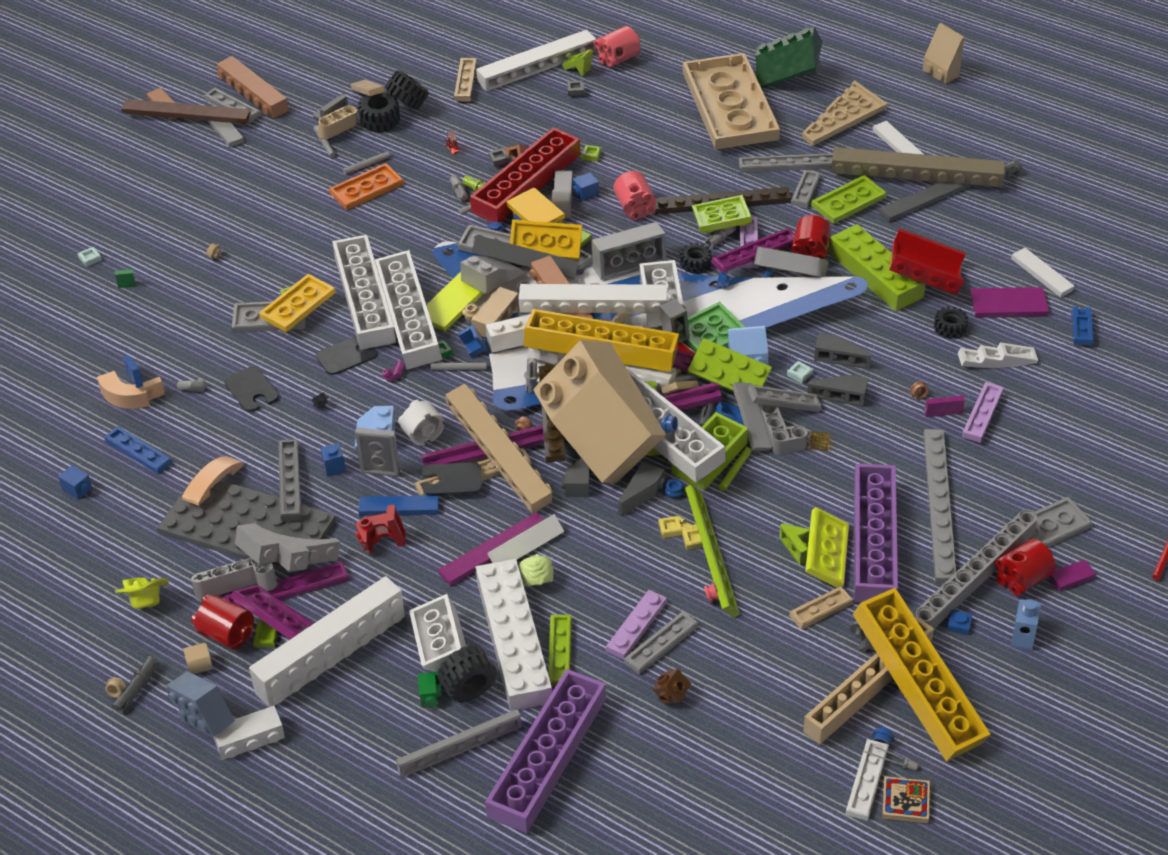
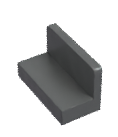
(339, 102)

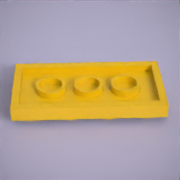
(548, 237)
(297, 303)

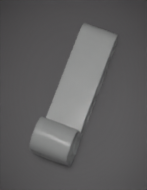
(563, 192)
(791, 262)
(782, 438)
(233, 577)

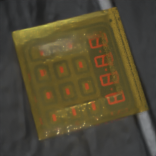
(819, 441)

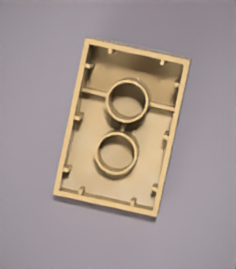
(599, 409)

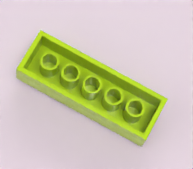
(871, 260)

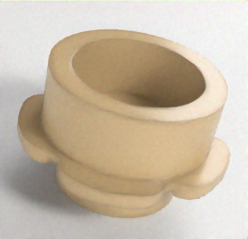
(213, 251)
(469, 311)
(115, 687)

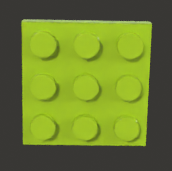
(721, 214)

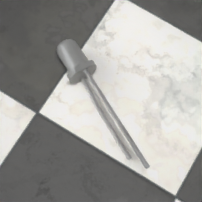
(907, 763)

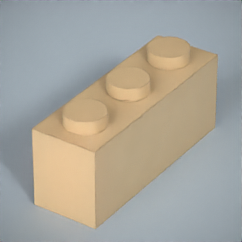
(498, 308)

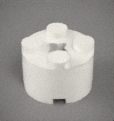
(421, 422)

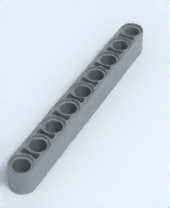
(977, 569)

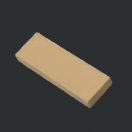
(821, 608)

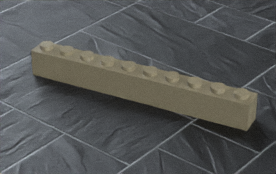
(918, 167)

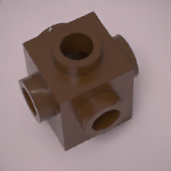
(671, 687)

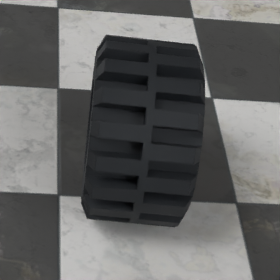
(407, 89)
(379, 112)
(467, 673)

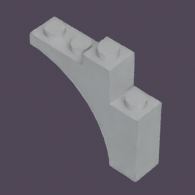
(288, 551)

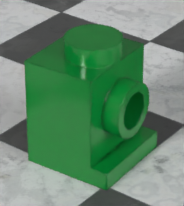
(429, 689)

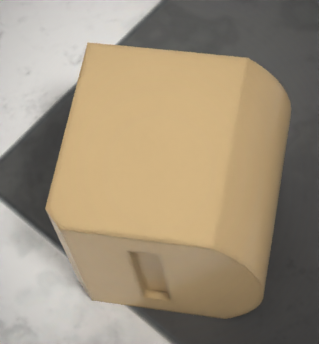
(198, 658)

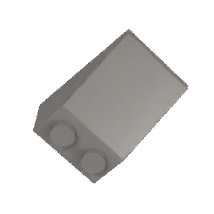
(487, 273)

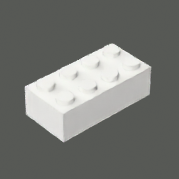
(661, 274)

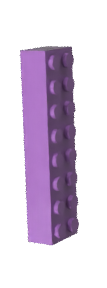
(874, 530)
(545, 751)

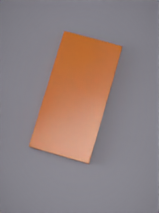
(366, 186)

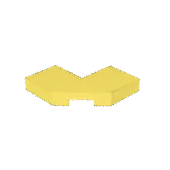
(676, 527)

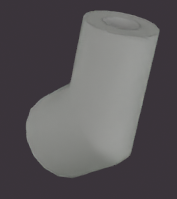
(192, 385)

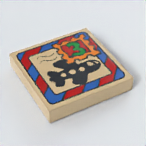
(906, 799)

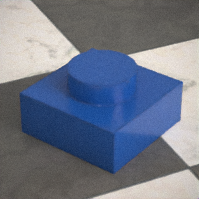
(959, 622)

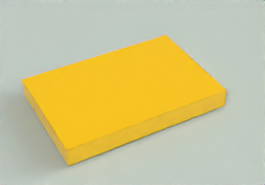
(535, 207)

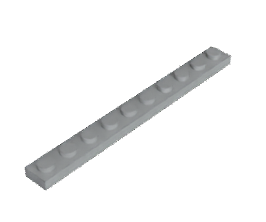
(939, 505)

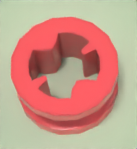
(711, 593)

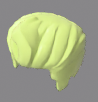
(536, 570)

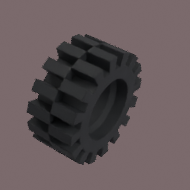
(698, 251)
(951, 315)

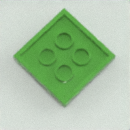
(712, 325)

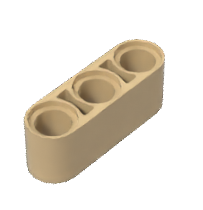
(337, 122)

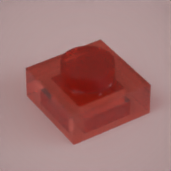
(451, 142)

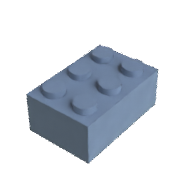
(200, 703)

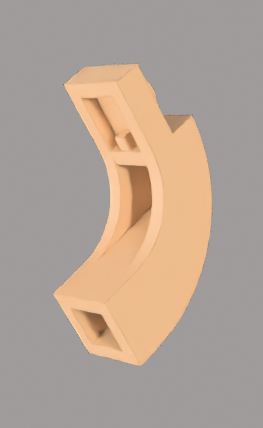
(128, 395)

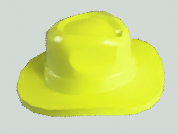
(142, 592)

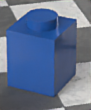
(585, 186)
(333, 459)
(75, 482)

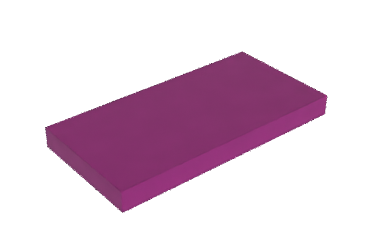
(1009, 302)
(271, 610)

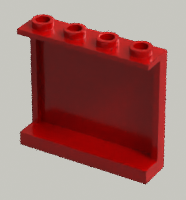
(927, 261)

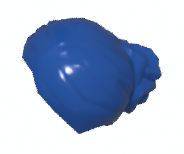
(730, 411)

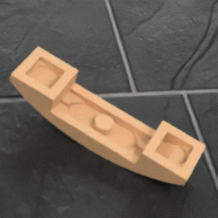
(212, 473)

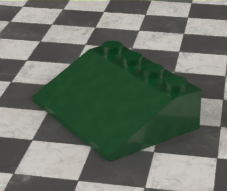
(788, 57)

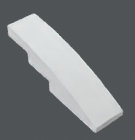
(1003, 356)

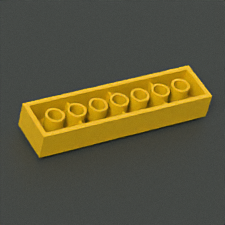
(633, 344)
(921, 674)

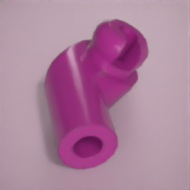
(394, 374)

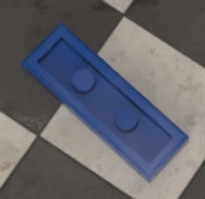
(133, 371)

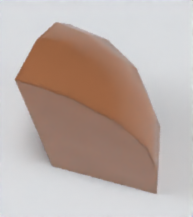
(515, 151)

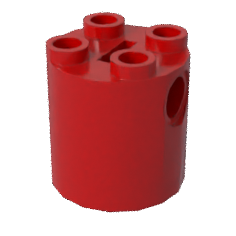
(812, 236)
(1025, 566)
(223, 622)

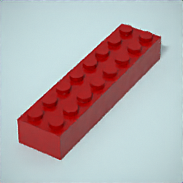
(528, 171)

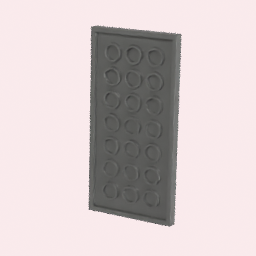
(229, 505)

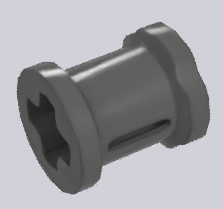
(1014, 162)

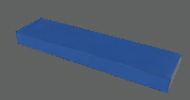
(138, 450)
(404, 504)

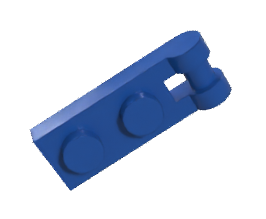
(1082, 326)

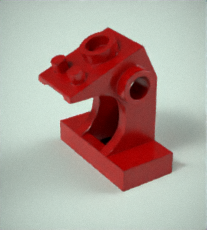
(380, 526)

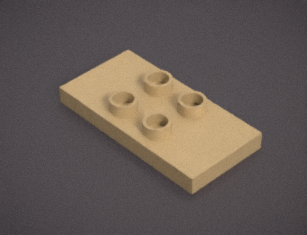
(730, 101)

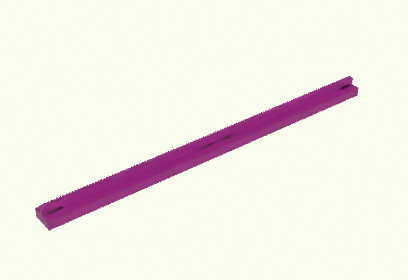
(534, 436)

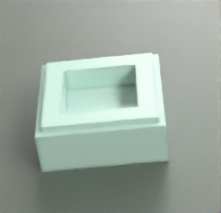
(89, 257)
(800, 372)

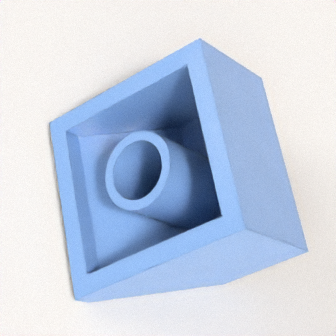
(749, 342)
(377, 418)

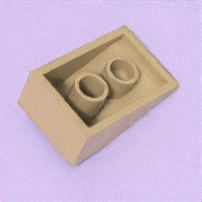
(944, 54)

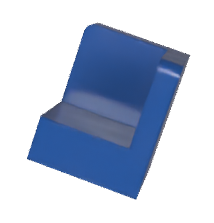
(473, 341)

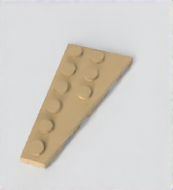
(844, 112)

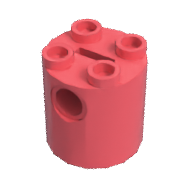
(618, 46)
(635, 195)

